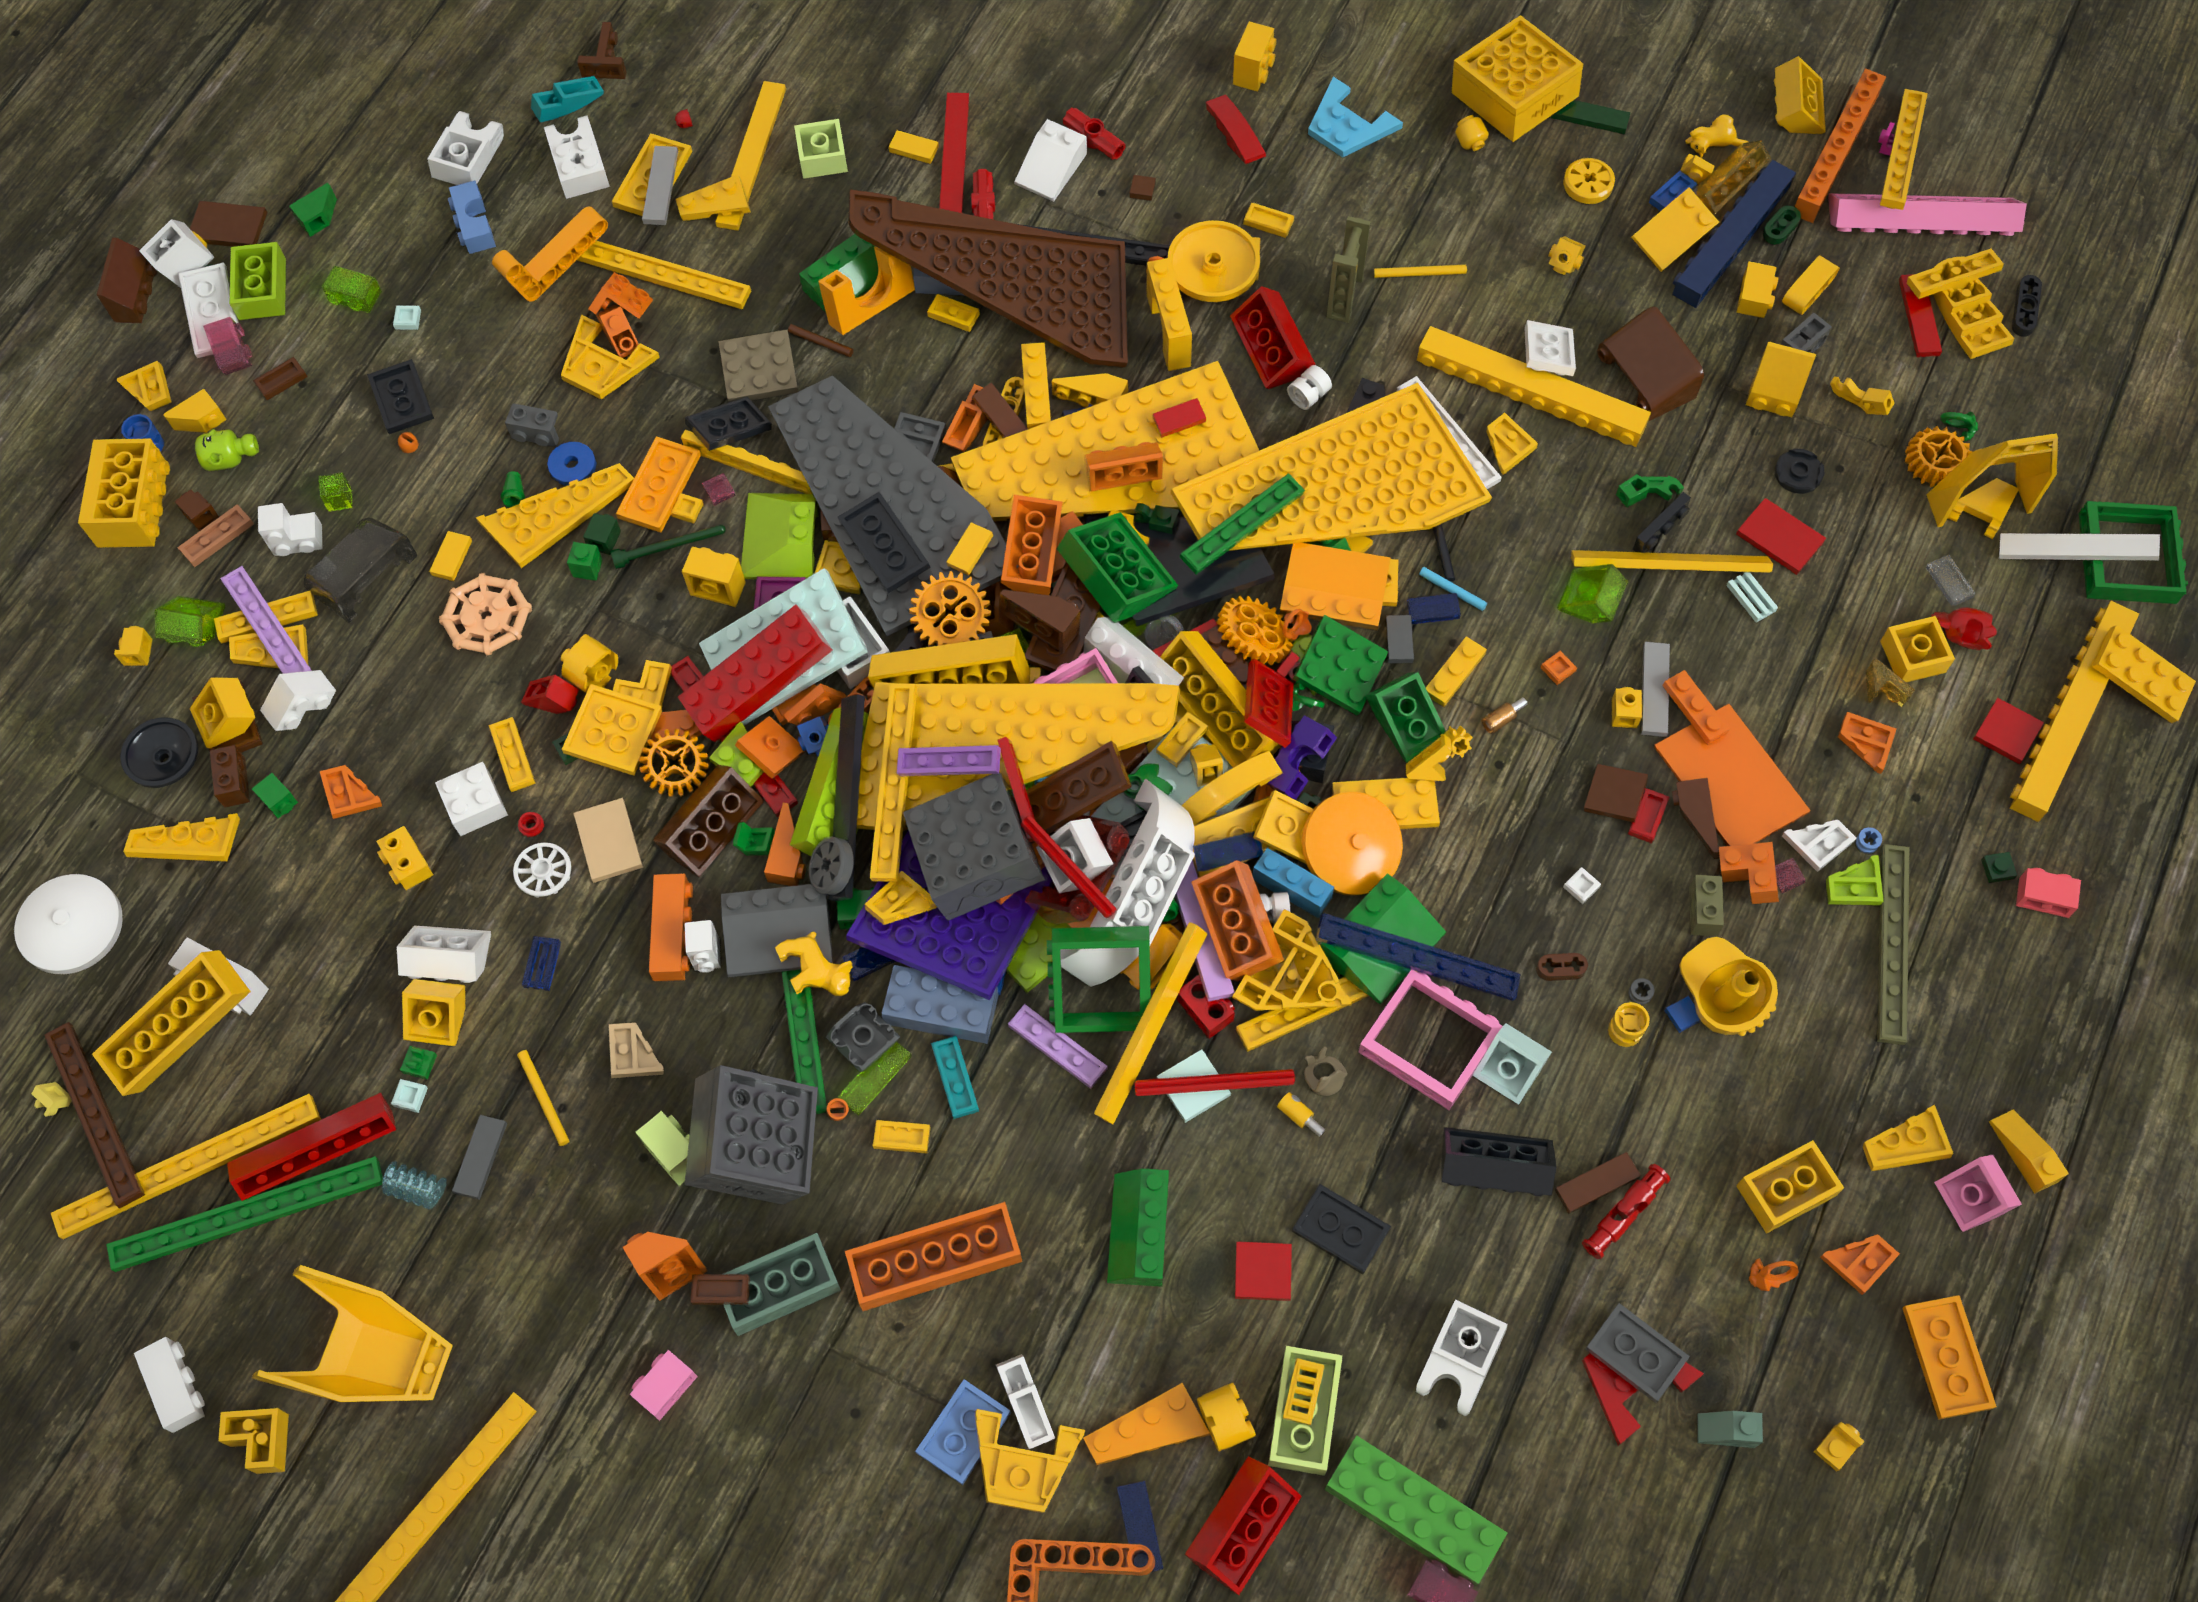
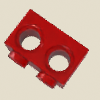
(1200, 1008)

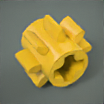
(1459, 740)

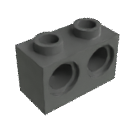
(1808, 335)

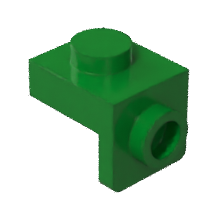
(753, 840)

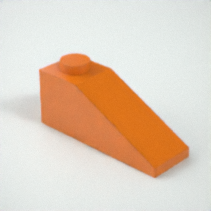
(784, 861)

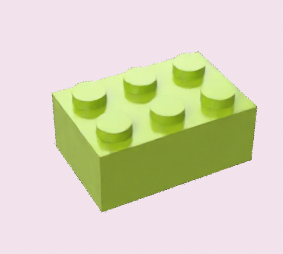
(257, 281)

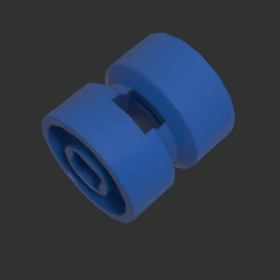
(141, 427)

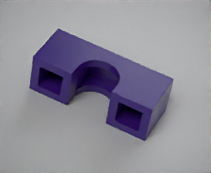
(1307, 739)

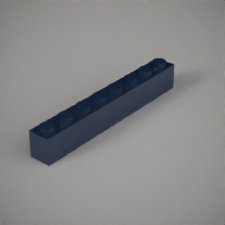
(1733, 234)

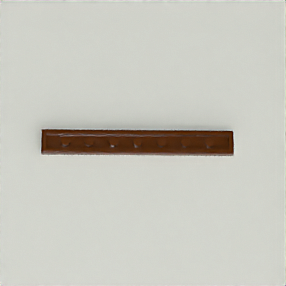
(94, 1115)

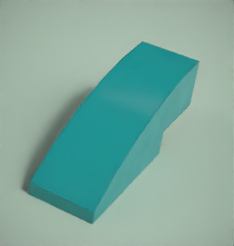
(565, 98)

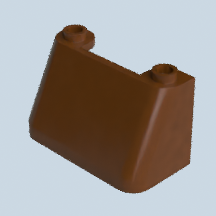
(1654, 362)

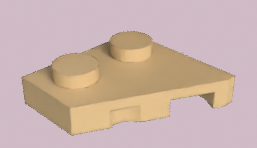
(631, 1053)

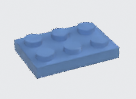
(953, 1437)

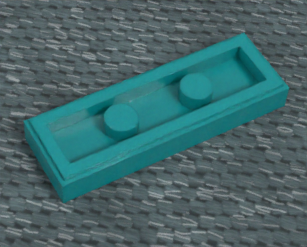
(955, 1077)

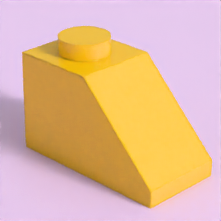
(195, 414)
(1206, 763)

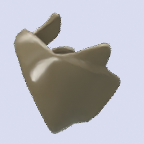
(1326, 1085)

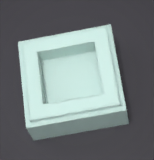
(407, 317)
(409, 1095)

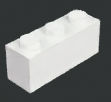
(170, 1384)

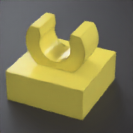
(52, 1097)

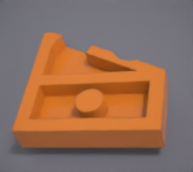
(1867, 739)
(1861, 1261)

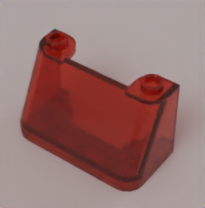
(1073, 905)

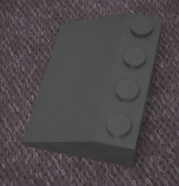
(764, 918)

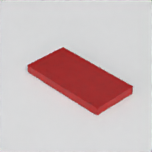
(1269, 703)

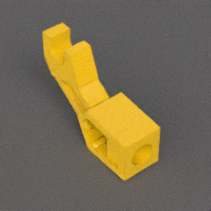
(1872, 401)

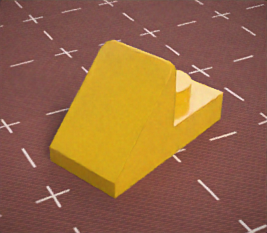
(1426, 765)

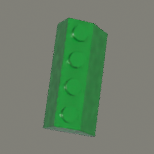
(853, 259)
(1138, 1227)

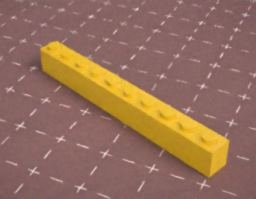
(1536, 388)
(2068, 719)

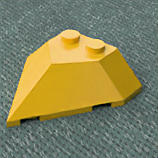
(1299, 981)

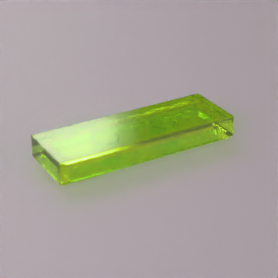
(873, 1079)

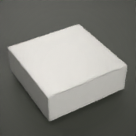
(1582, 885)

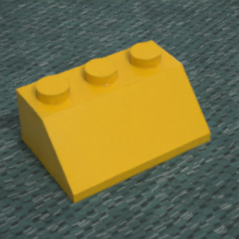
(1799, 98)

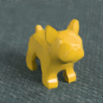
(815, 968)

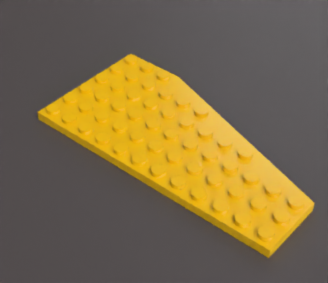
(1051, 456)

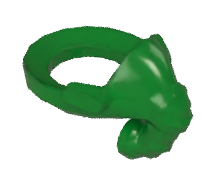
(1961, 421)
(1299, 701)

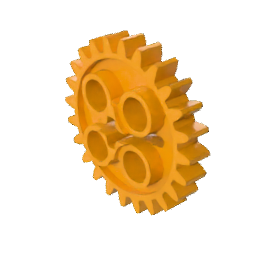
(933, 596)
(1254, 630)

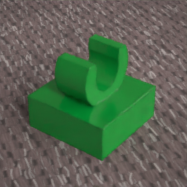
(418, 1062)

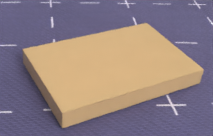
(608, 840)

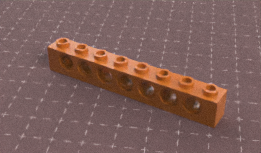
(1839, 144)

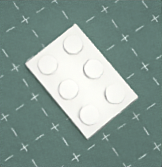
(1549, 348)

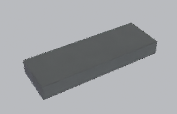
(479, 1157)

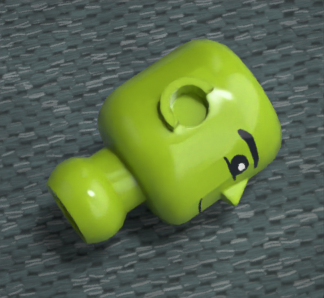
(223, 449)

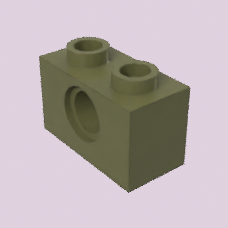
(1706, 905)

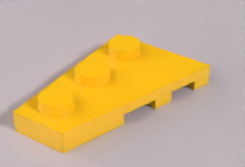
(717, 198)
(1912, 1142)

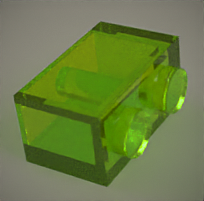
(351, 289)

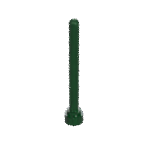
(622, 557)

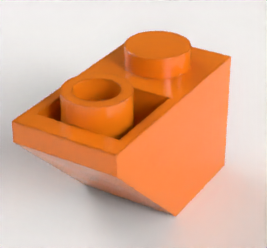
(617, 330)

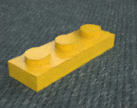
(1455, 671)

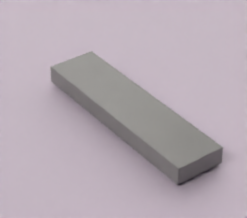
(660, 185)
(1654, 696)

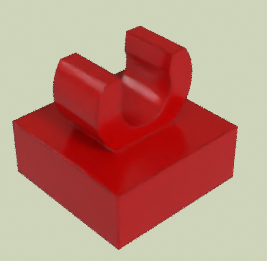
(1288, 664)

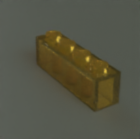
(1732, 175)

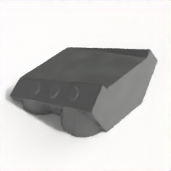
(862, 1036)

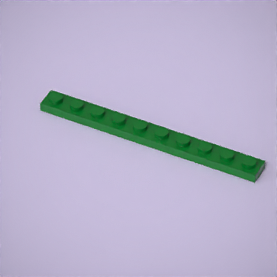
(244, 1214)

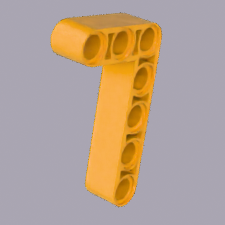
(554, 258)

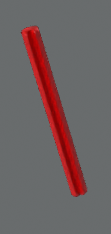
(1214, 1082)

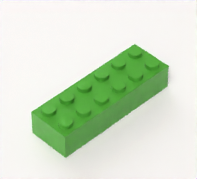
(1415, 1511)

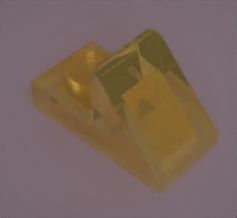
(1882, 679)

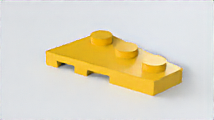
(250, 650)

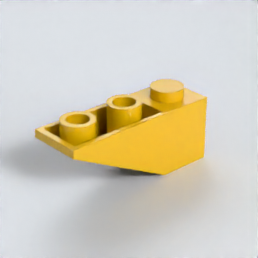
(1089, 388)

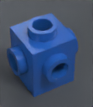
(808, 732)

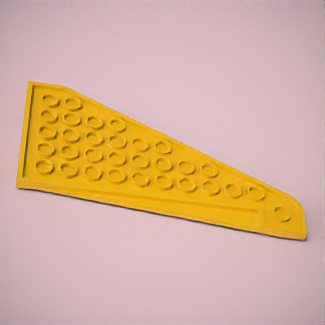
(1044, 721)

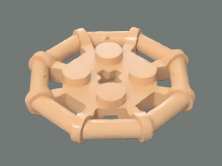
(480, 602)

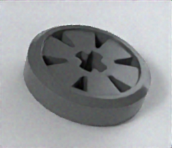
(831, 865)

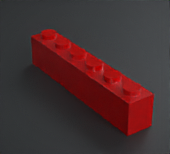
(311, 1146)

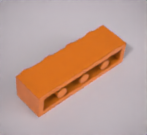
(668, 921)

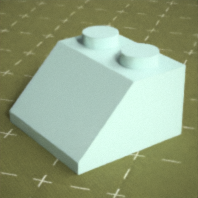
(1512, 1063)

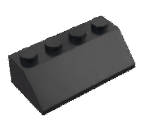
(1498, 1161)

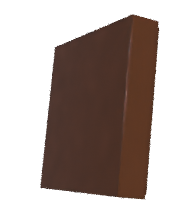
(1616, 793)

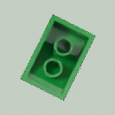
(1406, 714)

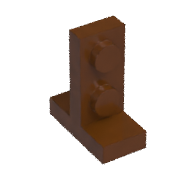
(604, 63)

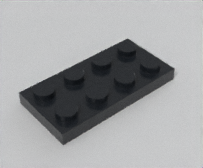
(884, 542)

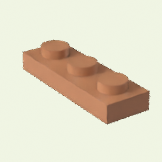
(215, 535)

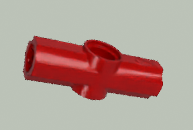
(1095, 133)
(983, 196)

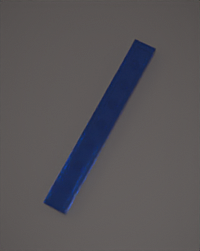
(1418, 956)

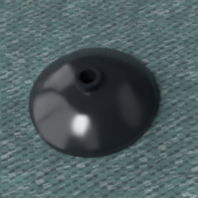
(152, 743)

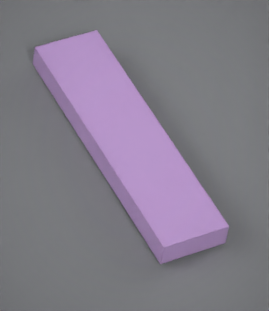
(1057, 1046)

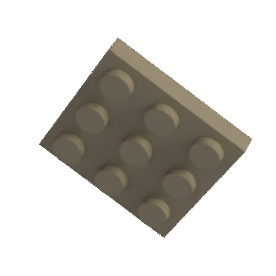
(758, 366)

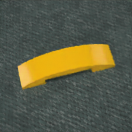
(1231, 785)

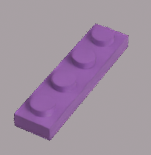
(948, 760)

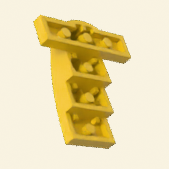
(1966, 301)

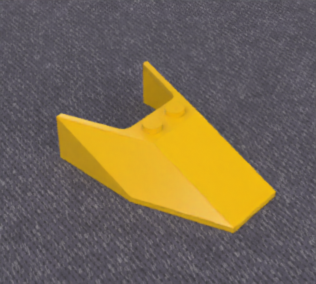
(2034, 471)
(373, 1349)

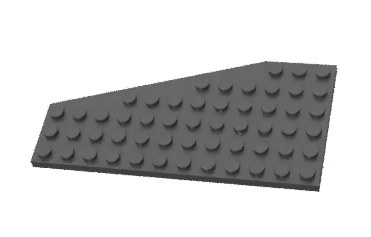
(855, 454)

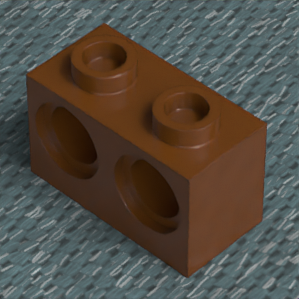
(229, 776)

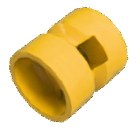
(1628, 1024)

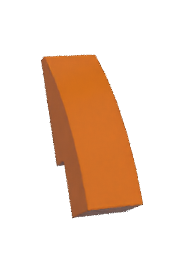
(966, 423)

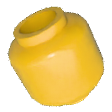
(1471, 133)

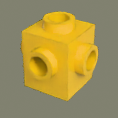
(1573, 251)

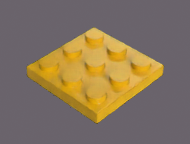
(612, 729)

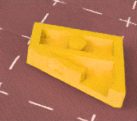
(1509, 442)
(899, 900)

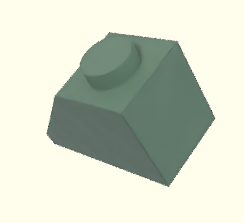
(1730, 1428)

